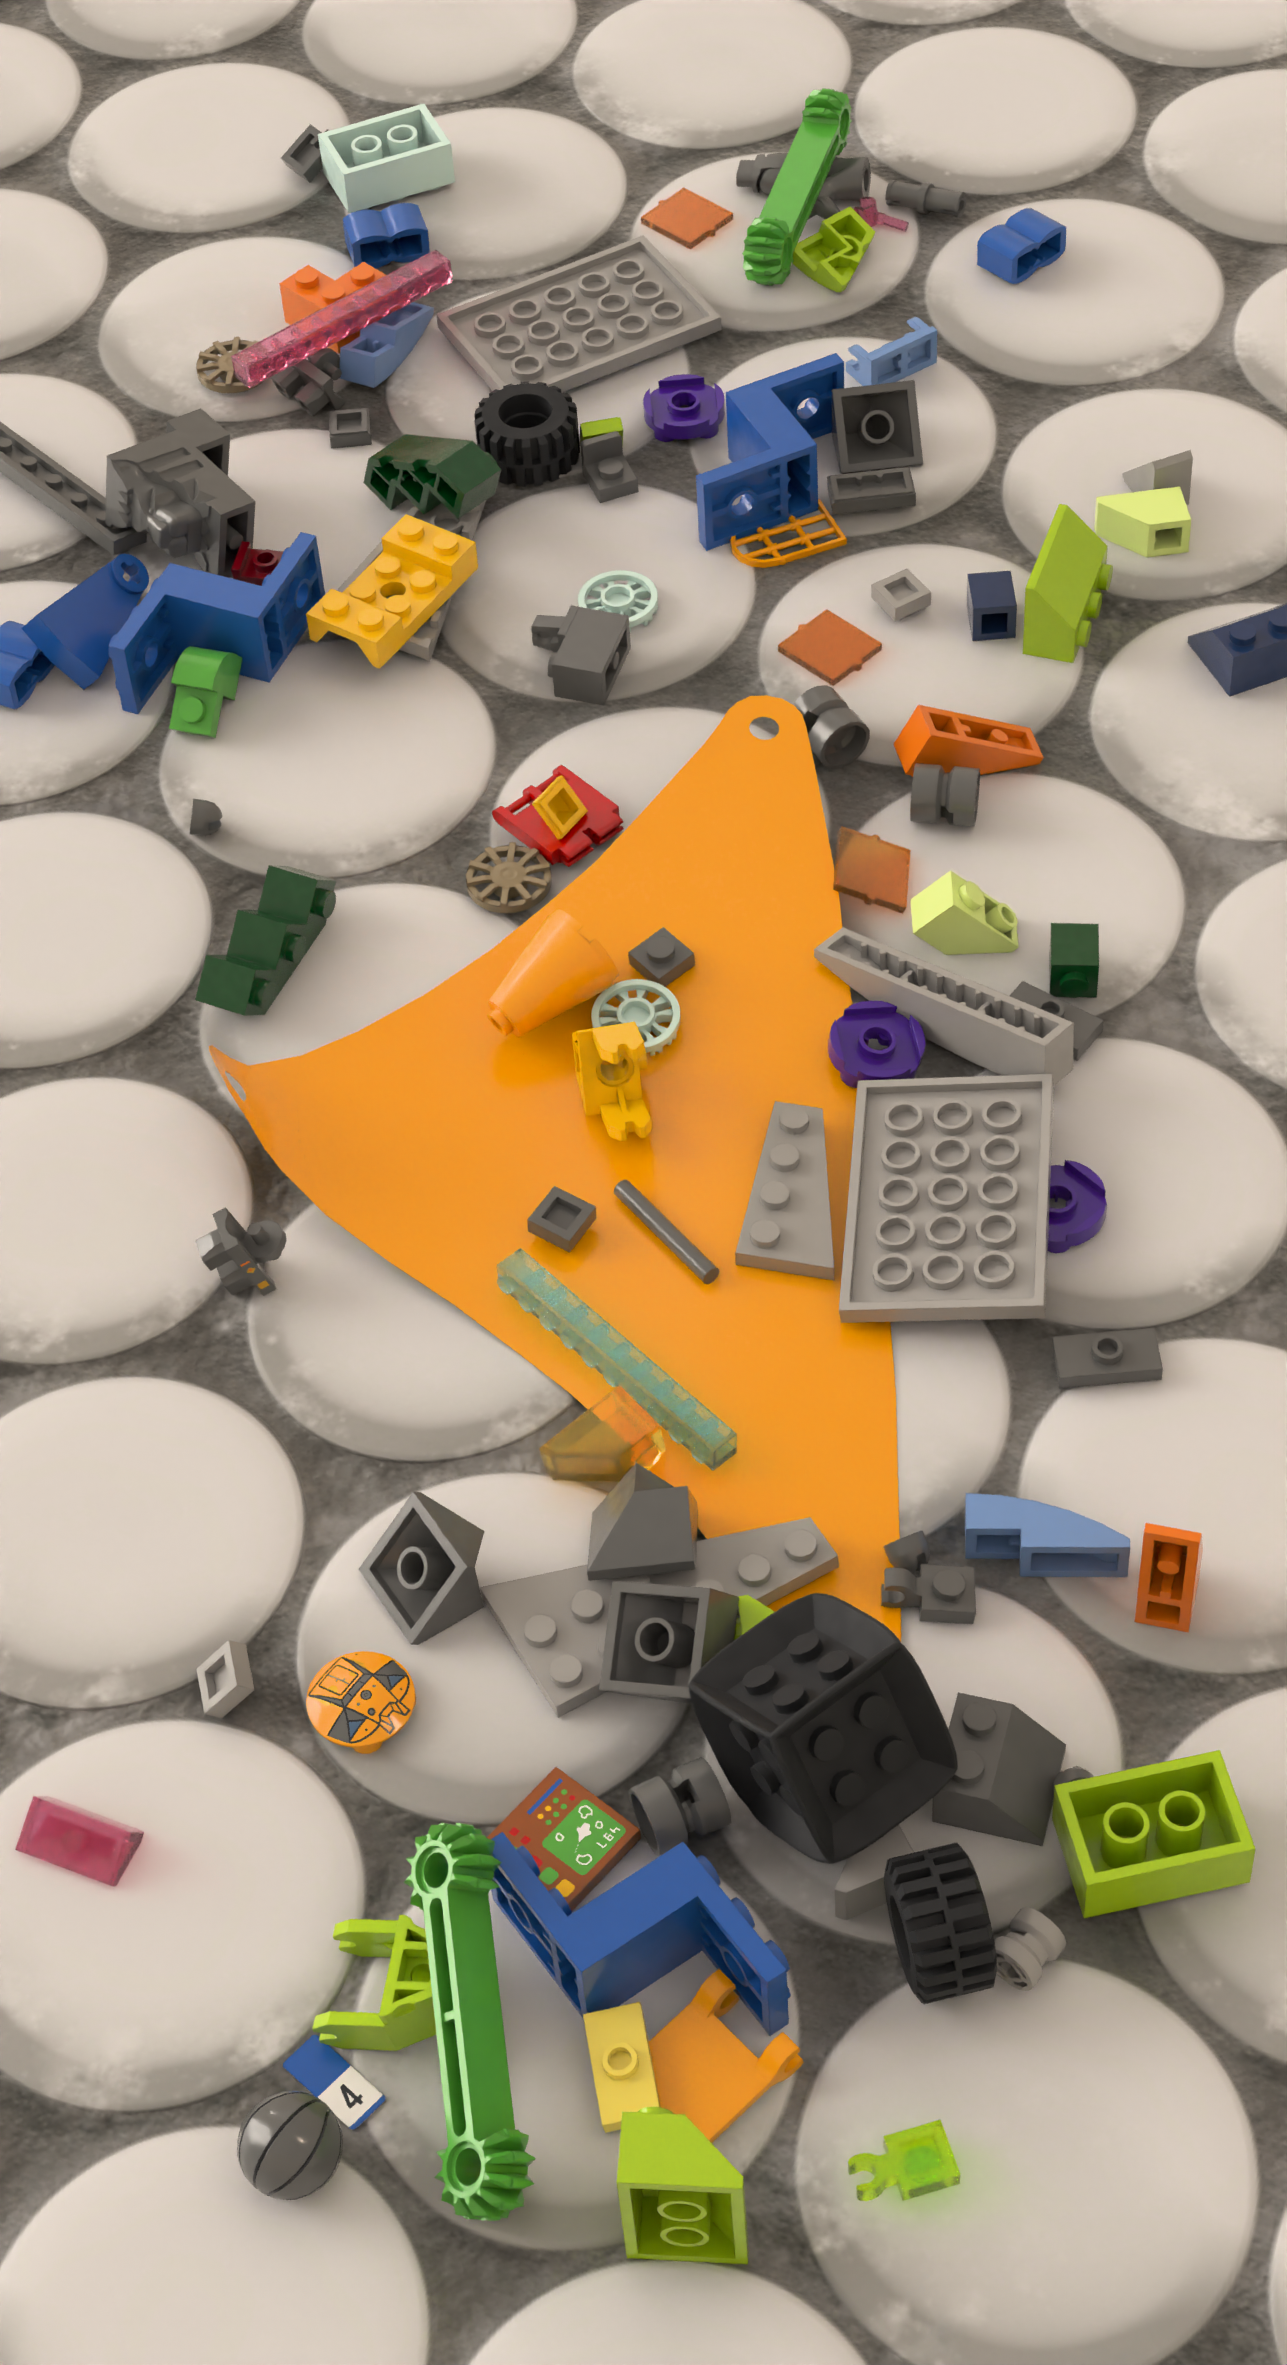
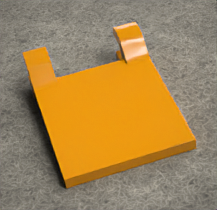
(707, 2069)

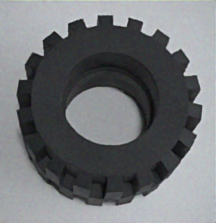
(529, 432)
(940, 1923)

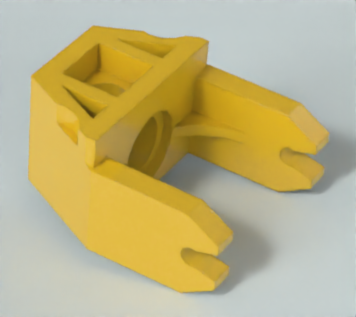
(616, 1087)

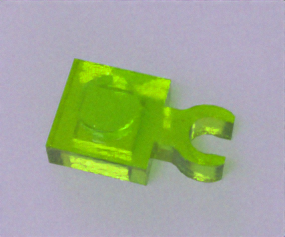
(915, 2161)

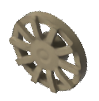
(223, 365)
(508, 878)

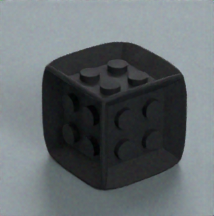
(824, 1726)

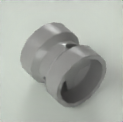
(1027, 1947)

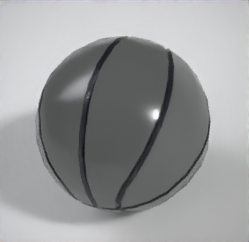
(289, 2145)

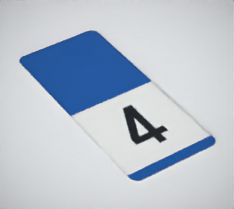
(334, 2082)

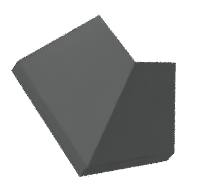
(876, 427)
(643, 1528)
(426, 1568)

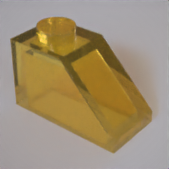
(604, 1442)

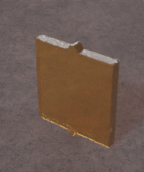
(687, 218)
(829, 647)
(871, 869)

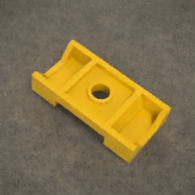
(418, 567)

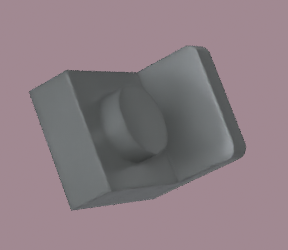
(305, 155)
(607, 467)

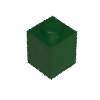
(1074, 960)

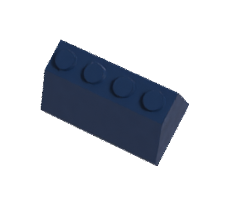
(1245, 650)

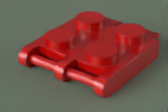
(596, 826)

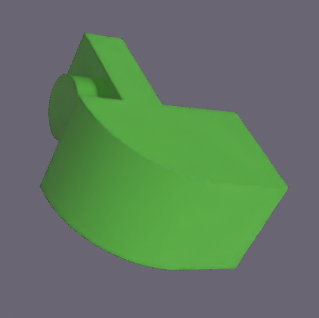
(202, 683)

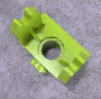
(407, 1998)

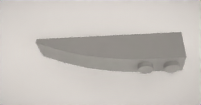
(953, 1010)

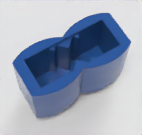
(386, 235)
(1021, 245)
(20, 665)

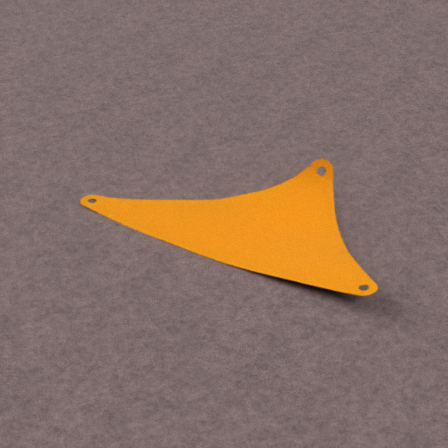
(449, 1135)

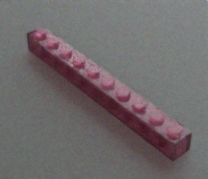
(341, 318)

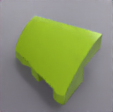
(835, 250)

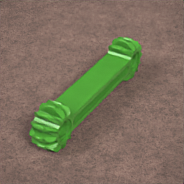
(782, 220)
(484, 2154)

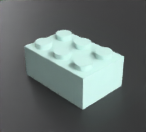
(386, 158)

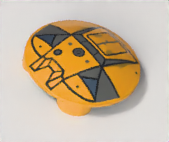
(360, 1700)

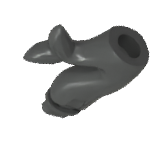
(845, 180)

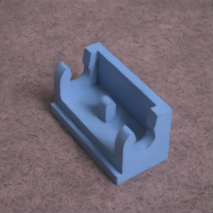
(896, 358)

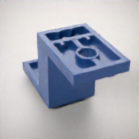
(769, 452)
(219, 615)
(641, 1932)

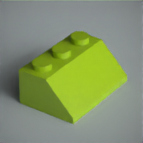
(1065, 589)
(678, 2192)

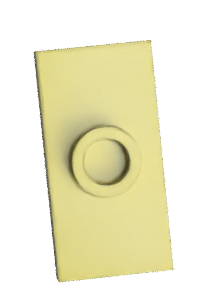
(620, 2062)

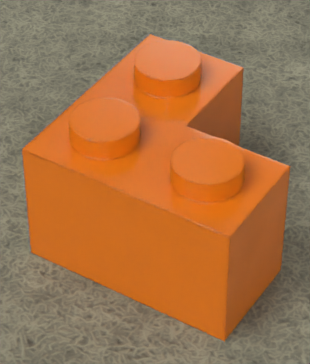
(312, 291)

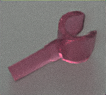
(869, 212)

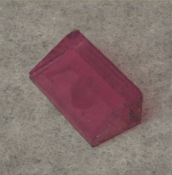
(78, 1839)

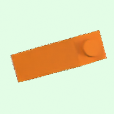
(964, 741)
(1168, 1577)

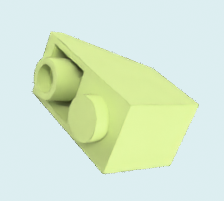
(1145, 521)
(962, 918)

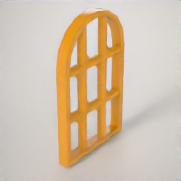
(805, 538)

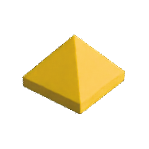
(559, 807)

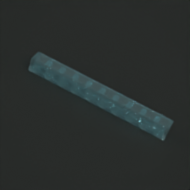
(617, 1359)

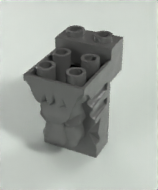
(182, 493)

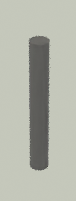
(666, 1232)

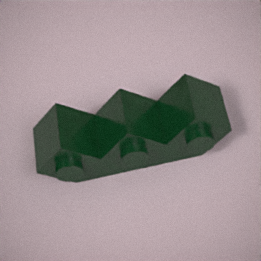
(432, 473)
(268, 942)

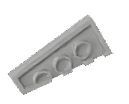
(789, 1201)

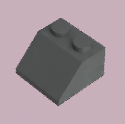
(663, 1637)
(1001, 1773)

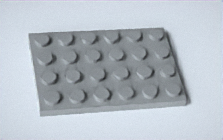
(580, 320)
(948, 1199)

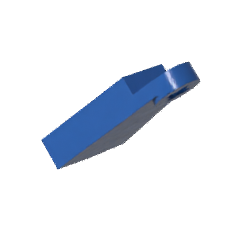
(81, 623)

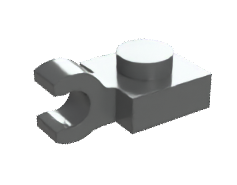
(939, 1591)

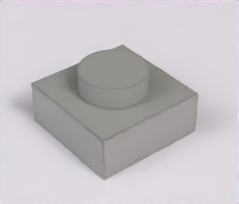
(901, 594)
(225, 1679)

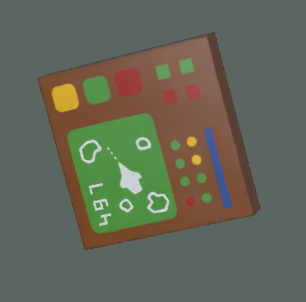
(569, 1835)

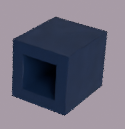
(991, 605)

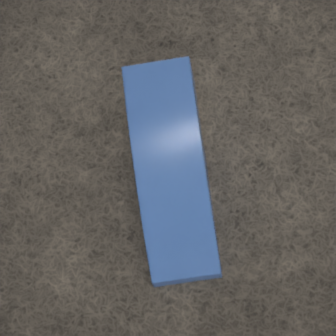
(384, 345)
(1043, 1538)

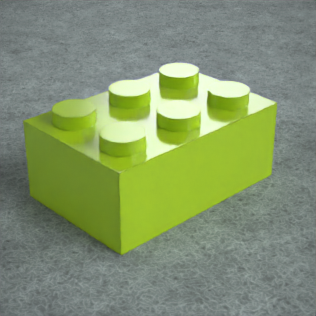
(1152, 1833)

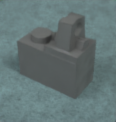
(586, 652)

